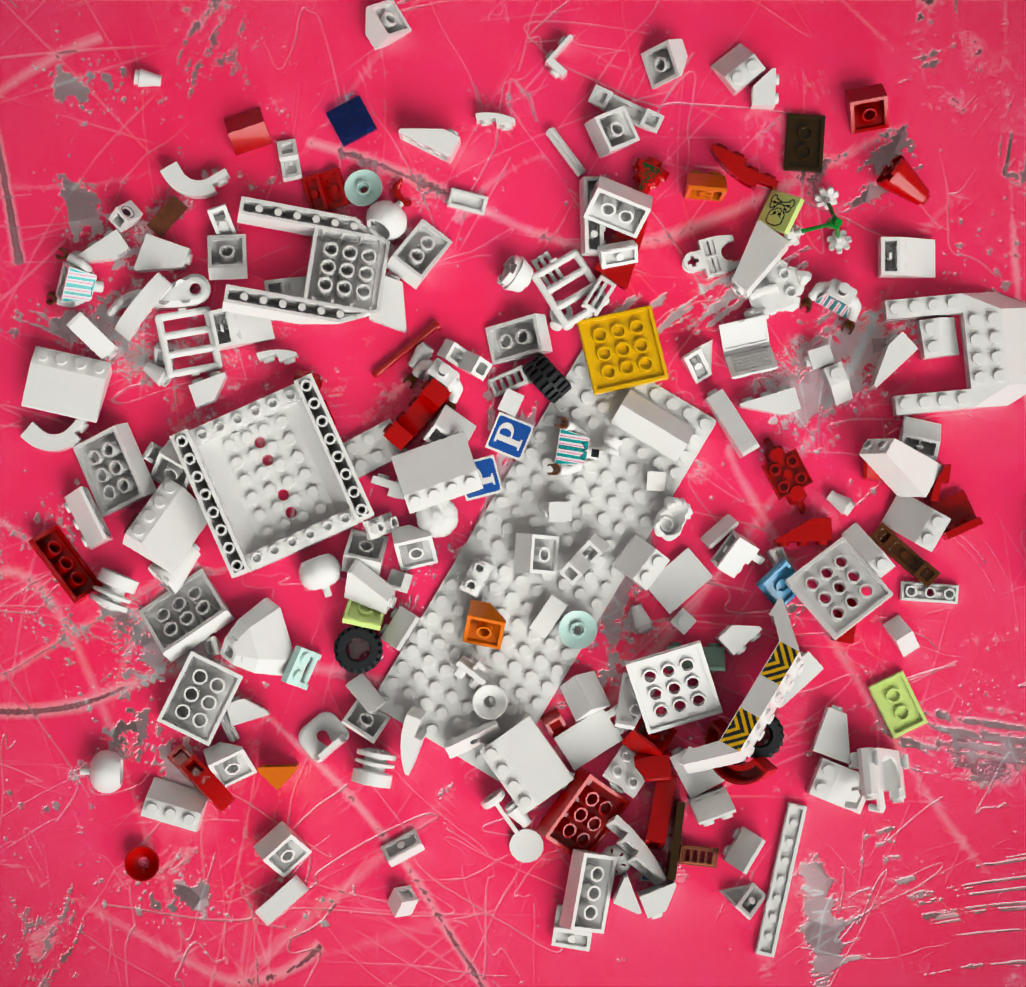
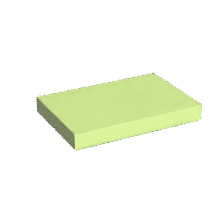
(897, 704)

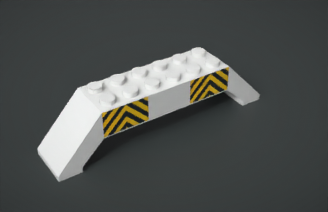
(757, 707)

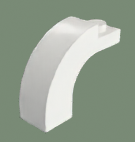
(193, 188)
(60, 442)

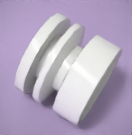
(113, 590)
(373, 768)

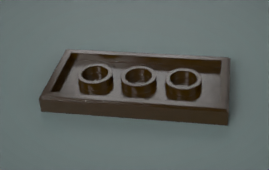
(674, 839)

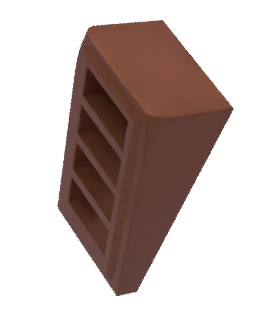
(682, 854)

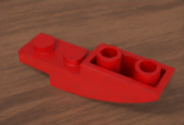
(733, 165)
(201, 777)

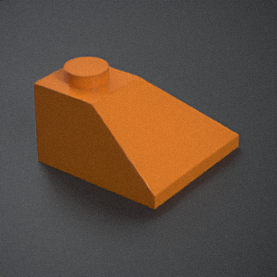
(484, 625)

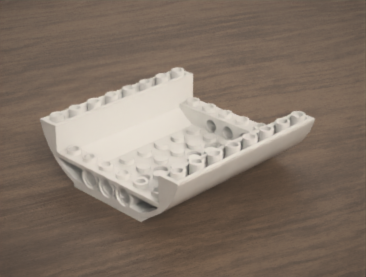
(242, 493)

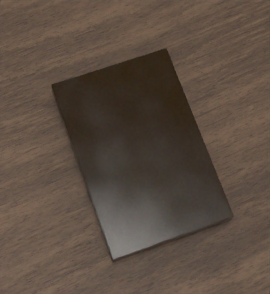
(804, 143)

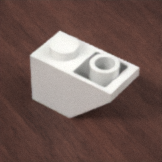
(764, 91)
(207, 390)

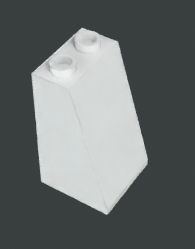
(901, 466)

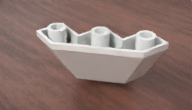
(259, 640)

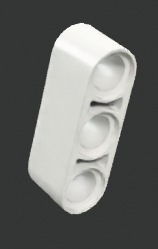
(281, 900)

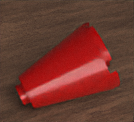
(903, 181)

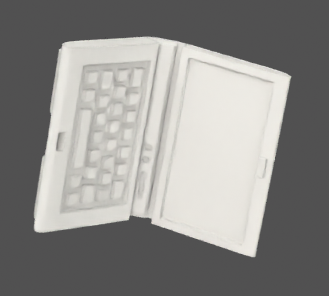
(747, 347)

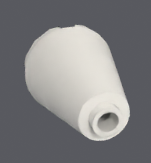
(174, 580)

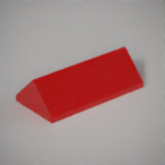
(65, 563)

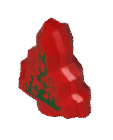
(648, 174)

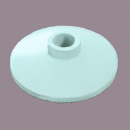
(359, 180)
(588, 629)

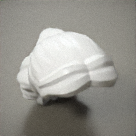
(672, 518)

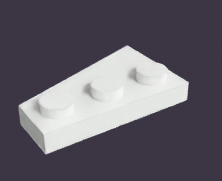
(628, 710)

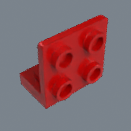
(961, 514)

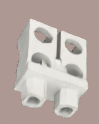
(475, 577)

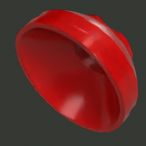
(134, 870)

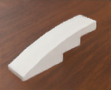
(640, 855)

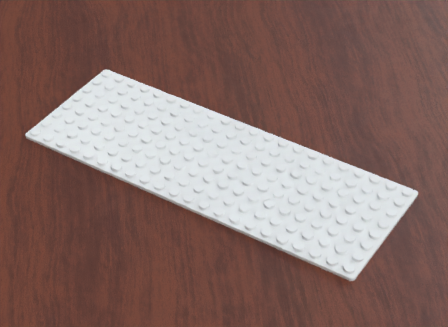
(606, 500)

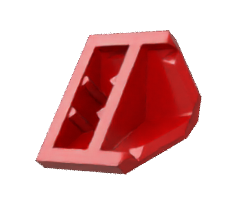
(654, 767)

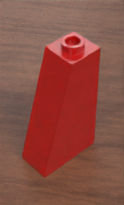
(621, 274)
(659, 813)

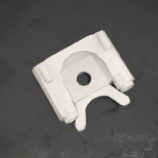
(879, 772)

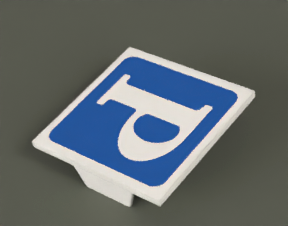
(509, 436)
(489, 476)

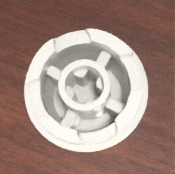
(516, 274)

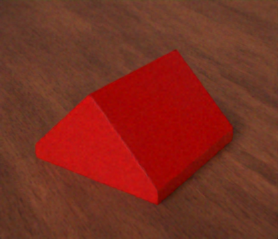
(247, 131)

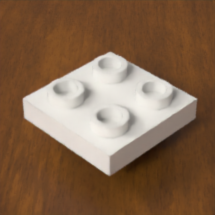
(623, 774)

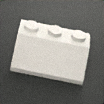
(618, 207)
(87, 518)
(174, 804)

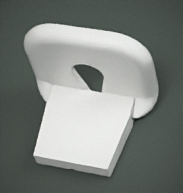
(332, 725)

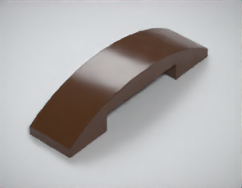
(904, 555)

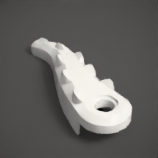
(177, 297)

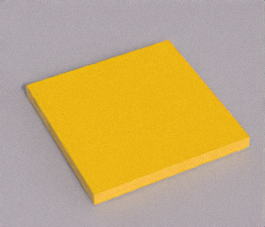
(622, 350)

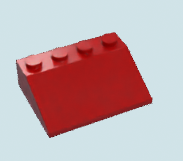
(581, 813)

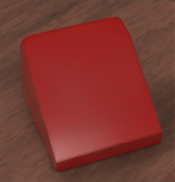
(554, 722)

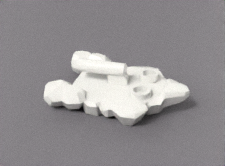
(778, 291)

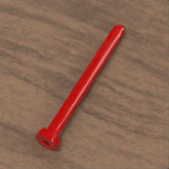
(407, 348)

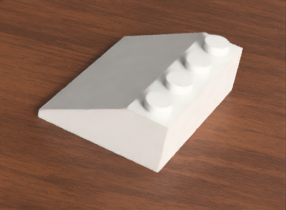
(66, 384)
(114, 469)
(436, 472)
(166, 526)
(186, 617)
(200, 698)
(526, 765)

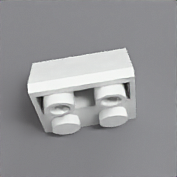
(448, 423)
(921, 436)
(735, 637)

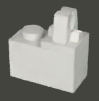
(735, 553)

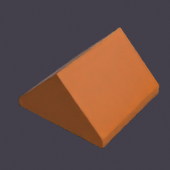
(278, 774)

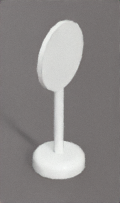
(525, 844)

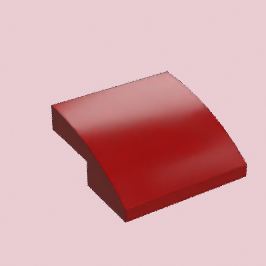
(325, 190)
(943, 478)

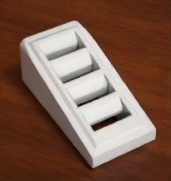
(494, 386)

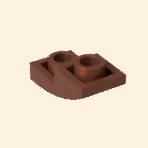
(167, 216)

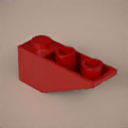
(812, 530)

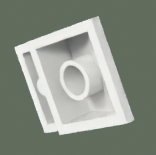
(412, 738)

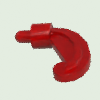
(398, 195)

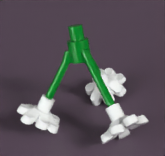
(838, 239)

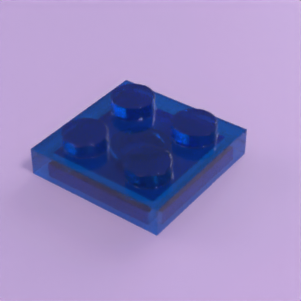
(351, 121)

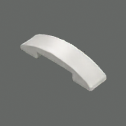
(640, 117)
(142, 306)

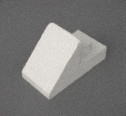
(221, 220)

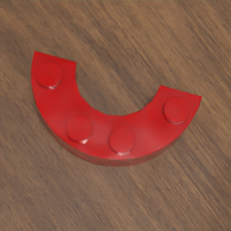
(419, 414)
(743, 772)

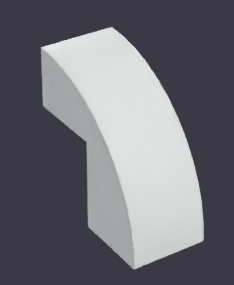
(464, 359)
(584, 559)

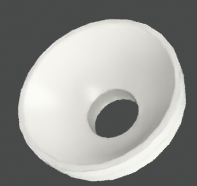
(489, 712)

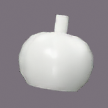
(387, 219)
(438, 519)
(320, 573)
(105, 771)

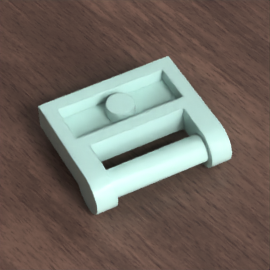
(297, 665)

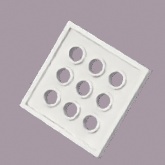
(838, 600)
(656, 663)

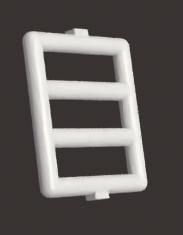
(546, 291)
(168, 355)

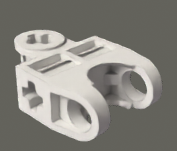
(710, 257)

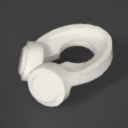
(555, 324)

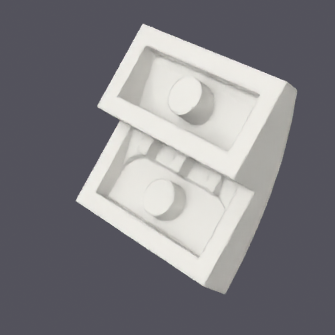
(569, 938)

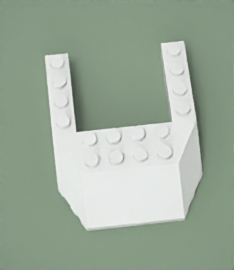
(342, 271)
(992, 350)

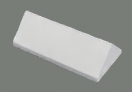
(653, 425)

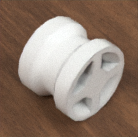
(610, 446)

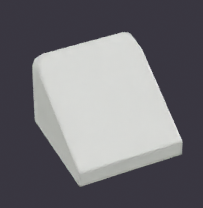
(158, 358)
(655, 481)

